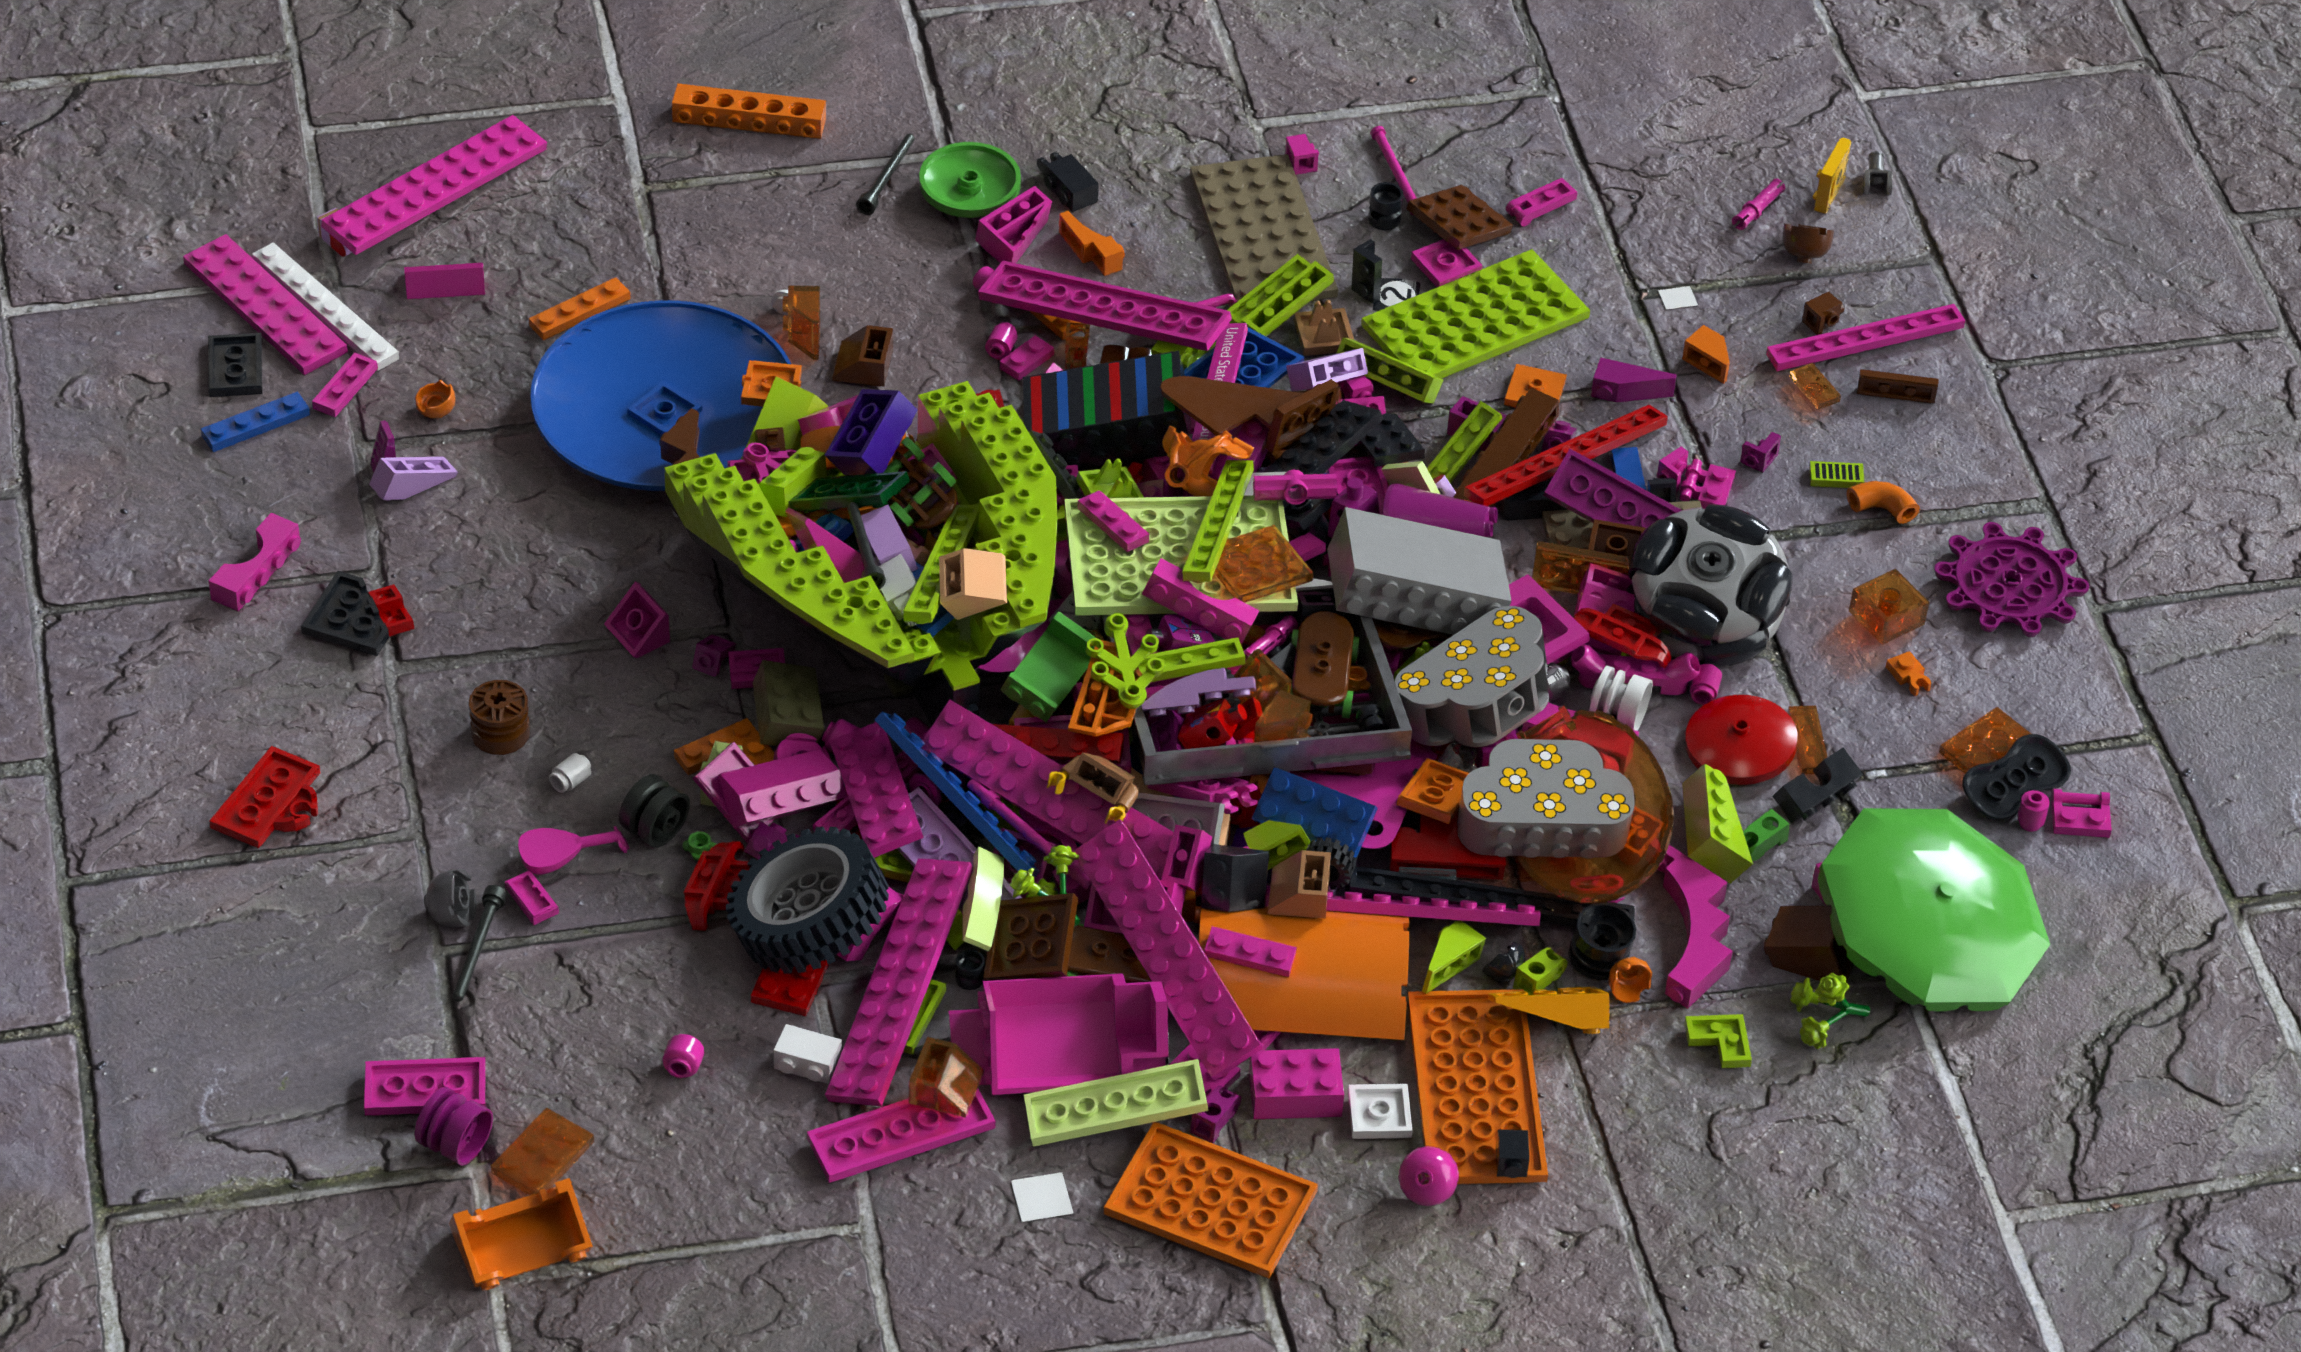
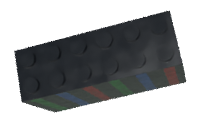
(1106, 409)

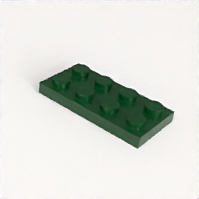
(839, 491)

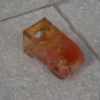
(1076, 347)

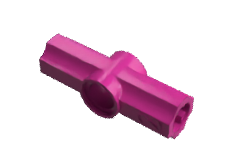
(1279, 487)

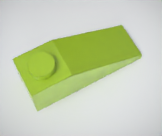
(1455, 951)

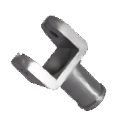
(1876, 174)

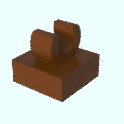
(772, 438)

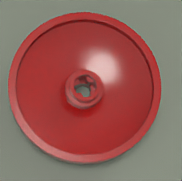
(1742, 738)

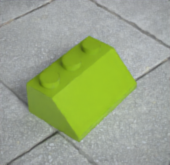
(792, 478)

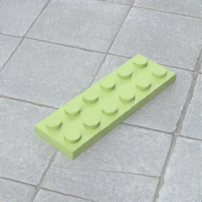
(1115, 1102)

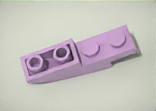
(1186, 692)

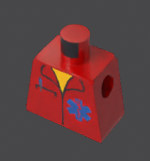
(1211, 724)

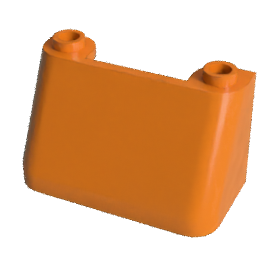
(521, 1235)

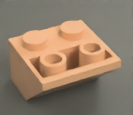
(972, 581)

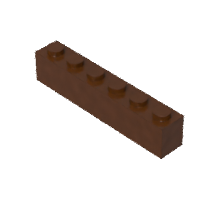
(1516, 439)

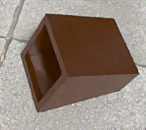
(1805, 943)

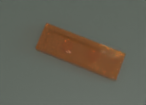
(1810, 740)

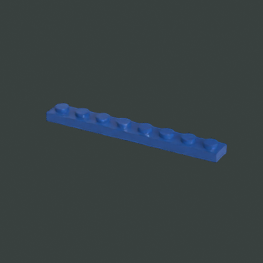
(949, 785)

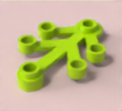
(1124, 664)

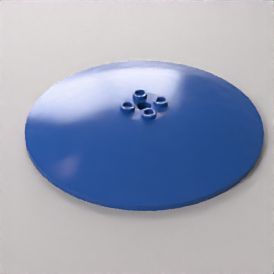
(615, 371)

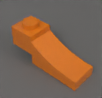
(1090, 245)

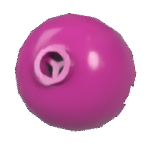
(1441, 1171)

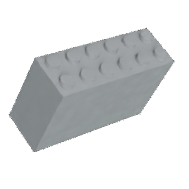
(1415, 572)

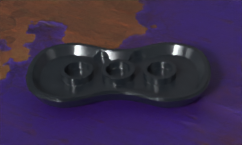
(2029, 765)

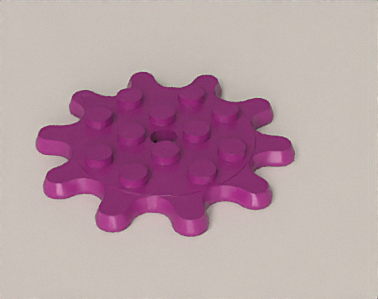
(2038, 571)

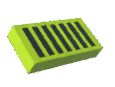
(1835, 474)

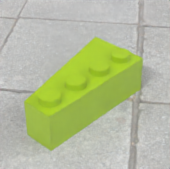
(1713, 825)

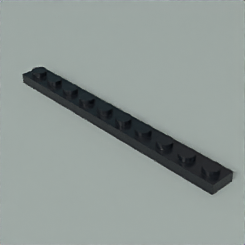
(1398, 884)

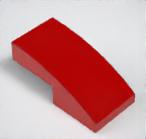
(392, 609)

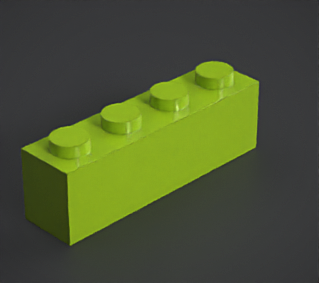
(1396, 372)

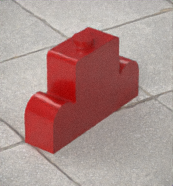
(1440, 848)

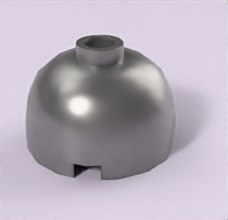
(450, 899)

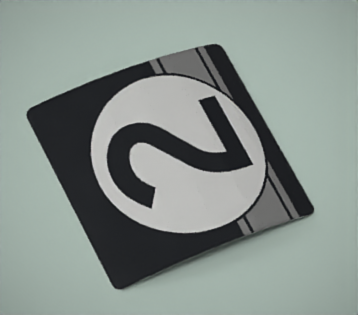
(1395, 291)

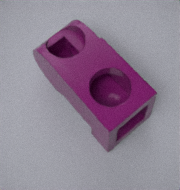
(1222, 1107)

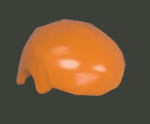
(435, 400)
(1629, 979)

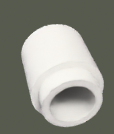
(570, 773)

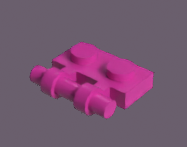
(1716, 484)

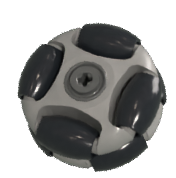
(1711, 583)

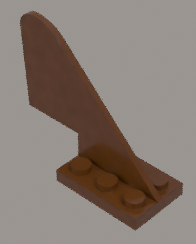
(1227, 405)

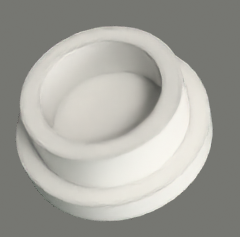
(777, 301)

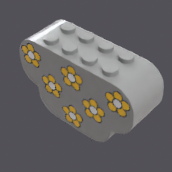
(1478, 681)
(1545, 802)

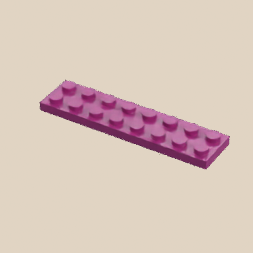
(265, 304)

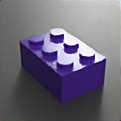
(871, 432)

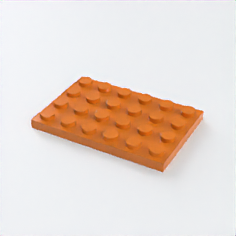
(1211, 1199)

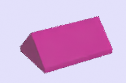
(444, 280)

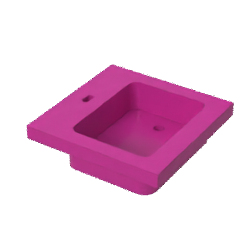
(1560, 630)

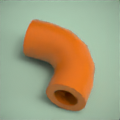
(1884, 496)

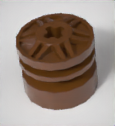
(499, 717)

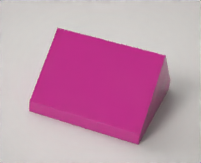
(639, 622)

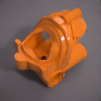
(1197, 459)

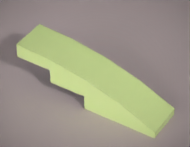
(983, 899)

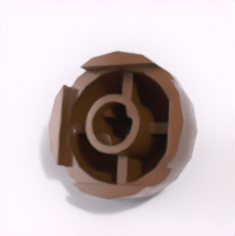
(1807, 241)

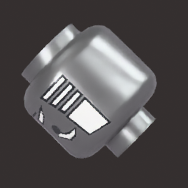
(1557, 681)

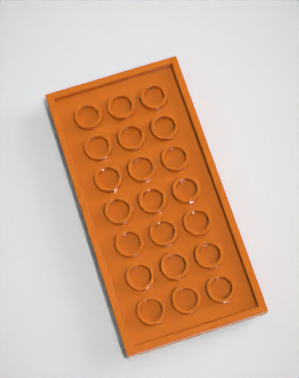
(1475, 1079)

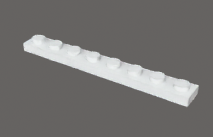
(326, 306)

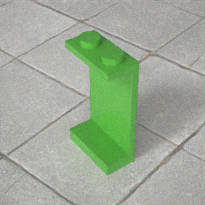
(1050, 668)

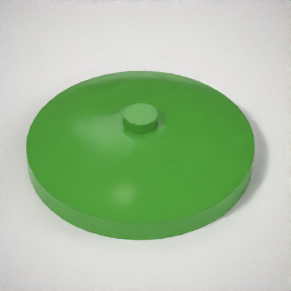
(969, 179)

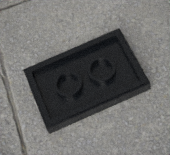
(235, 365)

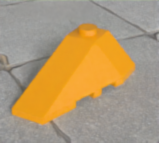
(1574, 1006)

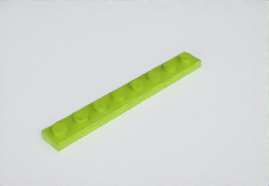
(1218, 521)
(954, 536)

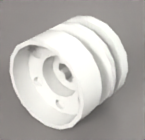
(1622, 700)

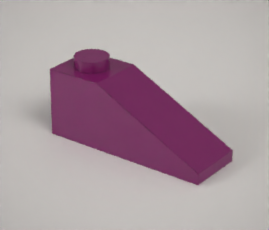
(1629, 382)

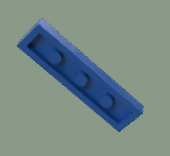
(255, 421)

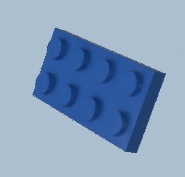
(1316, 808)

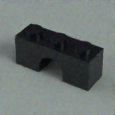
(1801, 797)

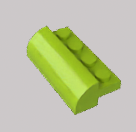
(1281, 295)

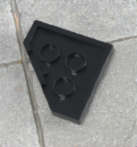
(347, 616)

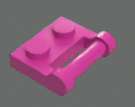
(2081, 820)

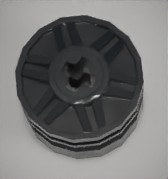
(1601, 939)

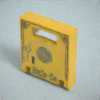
(1832, 176)

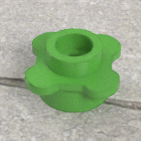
(698, 843)

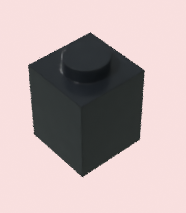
(1512, 1153)

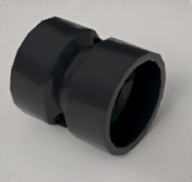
(1385, 206)

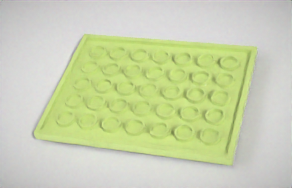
(1113, 580)

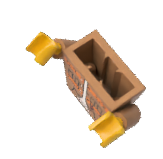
(1102, 779)

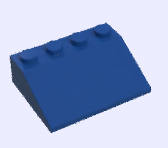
(1260, 365)

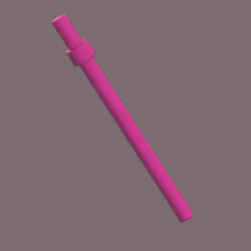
(992, 801)

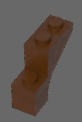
(682, 439)

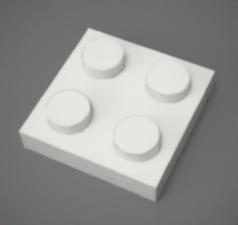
(1380, 1111)

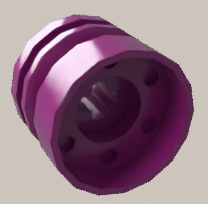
(453, 1126)

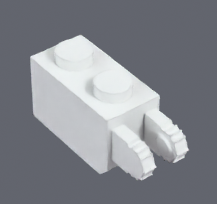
(898, 586)

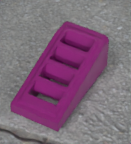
(384, 445)

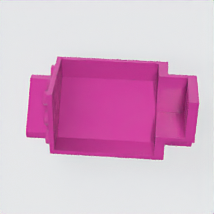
(1062, 1031)

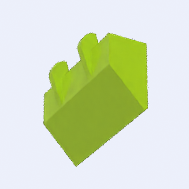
(783, 408)

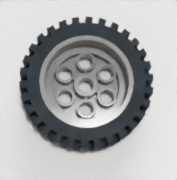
(807, 900)

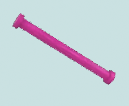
(1378, 133)

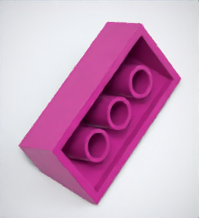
(781, 788)

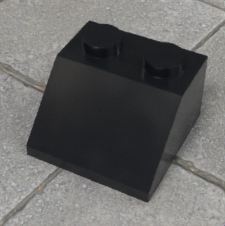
(1234, 878)

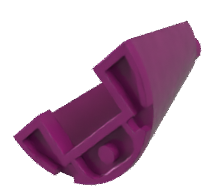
(1439, 510)

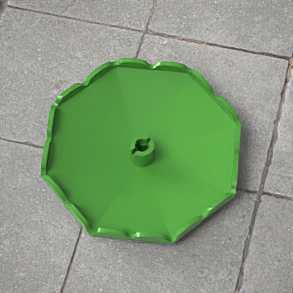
(1933, 909)

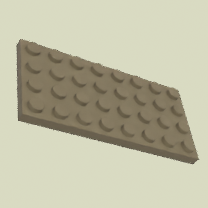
(1257, 219)

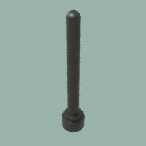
(868, 201)
(870, 567)
(493, 900)

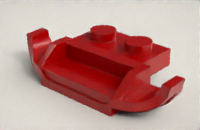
(1625, 632)
(712, 882)

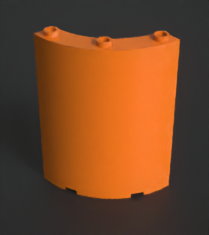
(1341, 978)

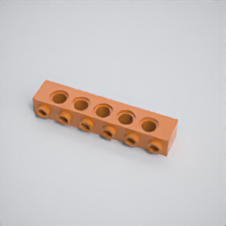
(749, 111)

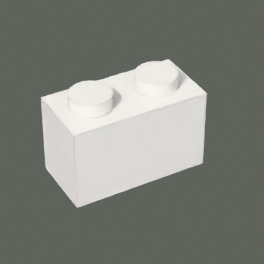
(807, 1054)

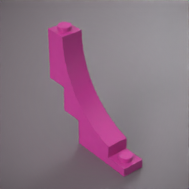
(1697, 897)

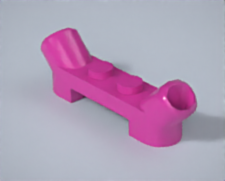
(1672, 679)

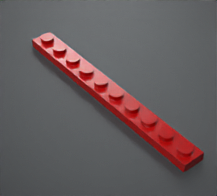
(1546, 463)

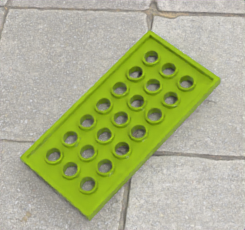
(1467, 289)

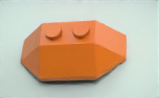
(1098, 705)

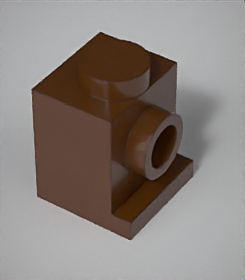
(1822, 312)

